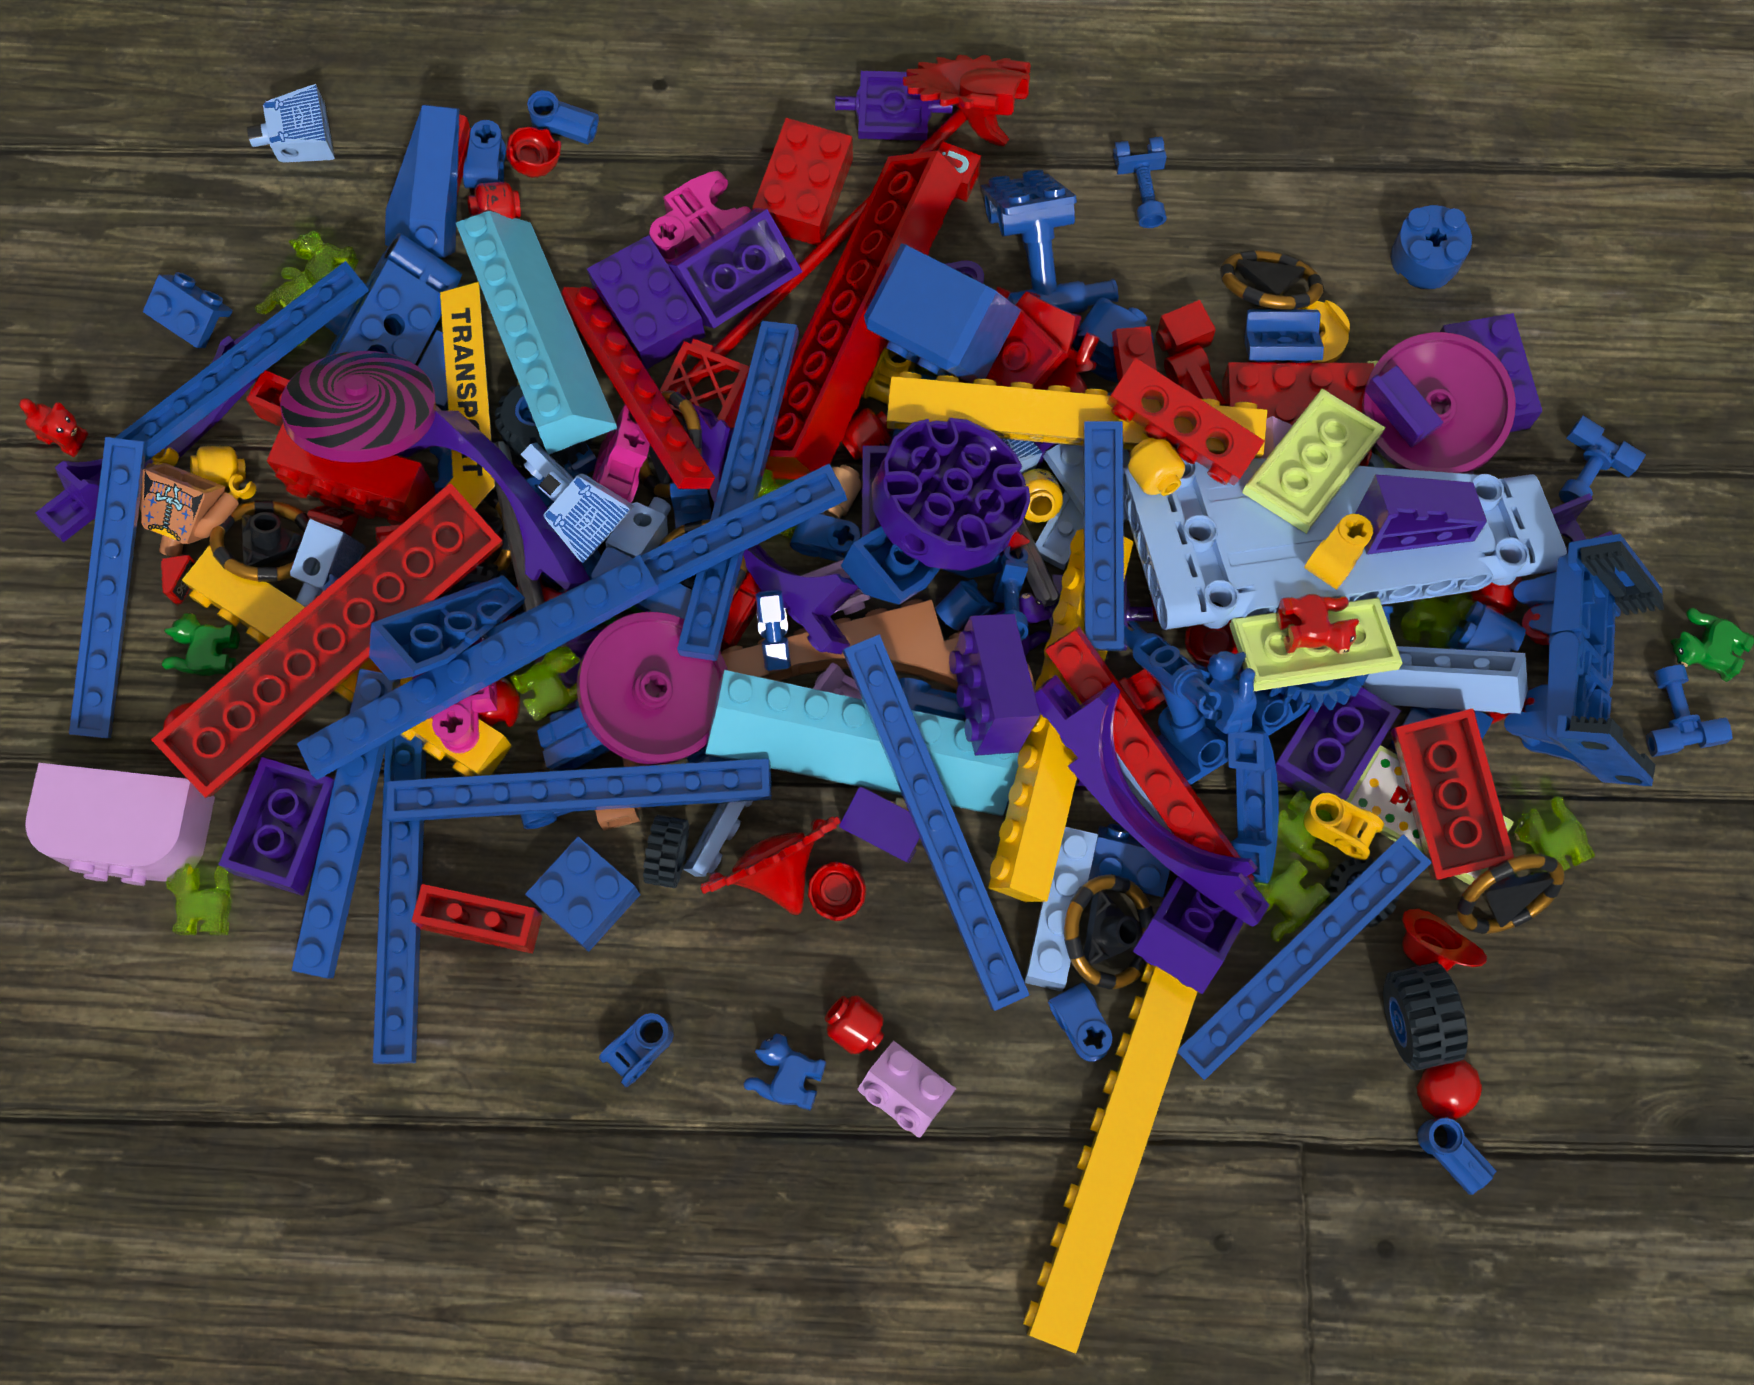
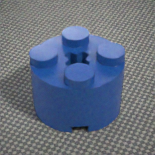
(1431, 246)
(1101, 321)
(1487, 631)

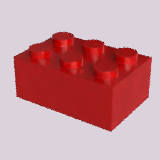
(805, 179)

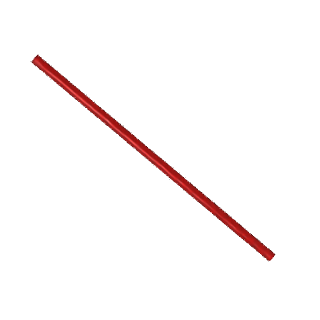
(832, 241)

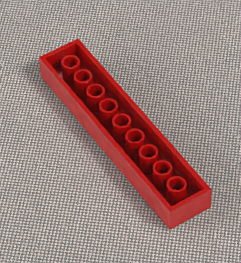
(837, 348)
(325, 642)

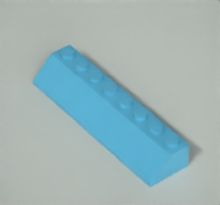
(536, 330)
(836, 741)

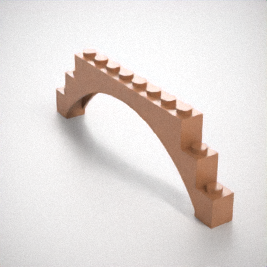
(908, 634)

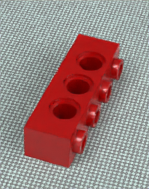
(1206, 422)

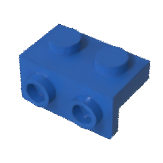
(185, 308)
(1283, 335)
(1124, 856)

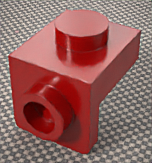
(1143, 691)

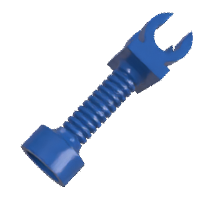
(1151, 212)
(1008, 587)

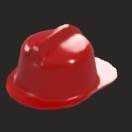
(1433, 940)

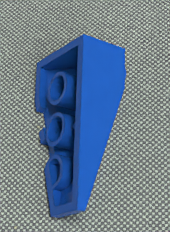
(426, 186)
(885, 570)
(440, 629)

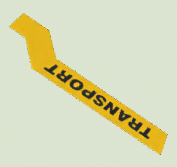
(466, 382)

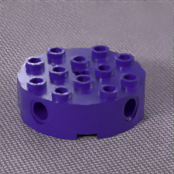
(950, 493)

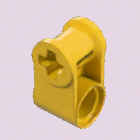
(879, 384)
(1341, 550)
(1345, 826)

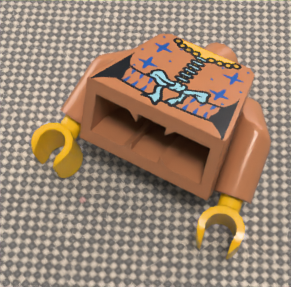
(184, 504)

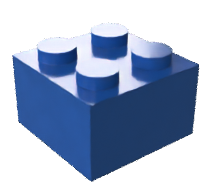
(583, 894)

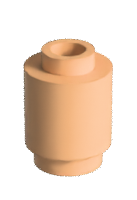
(851, 485)

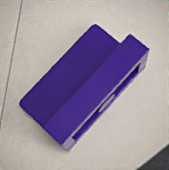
(1403, 406)
(881, 824)

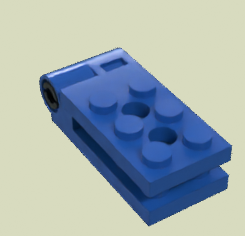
(402, 294)

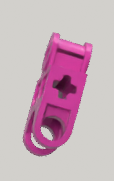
(693, 216)
(622, 457)
(466, 714)

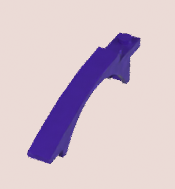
(81, 480)
(541, 543)
(807, 599)
(1089, 734)

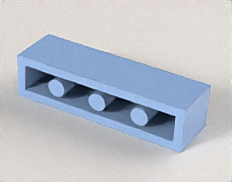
(1454, 680)
(1049, 957)

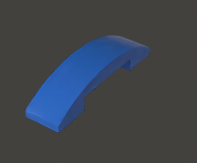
(1256, 800)

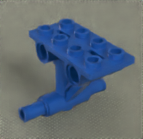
(1033, 209)
(1185, 732)

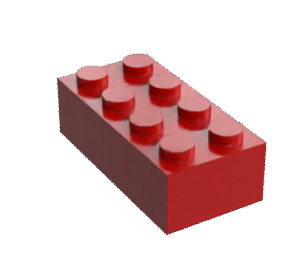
(1290, 387)
(380, 488)
(1452, 794)

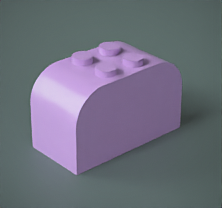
(117, 822)

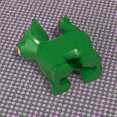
(205, 647)
(1715, 647)

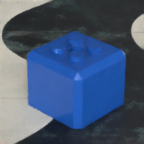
(940, 316)

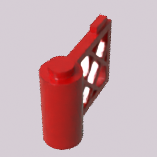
(705, 352)

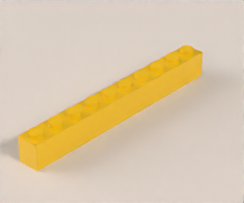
(1034, 413)
(268, 609)
(1043, 780)
(1111, 1161)

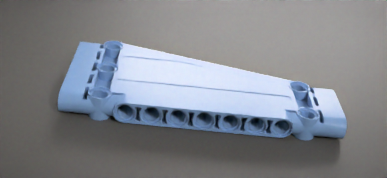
(1256, 557)

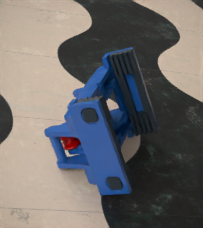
(1576, 618)

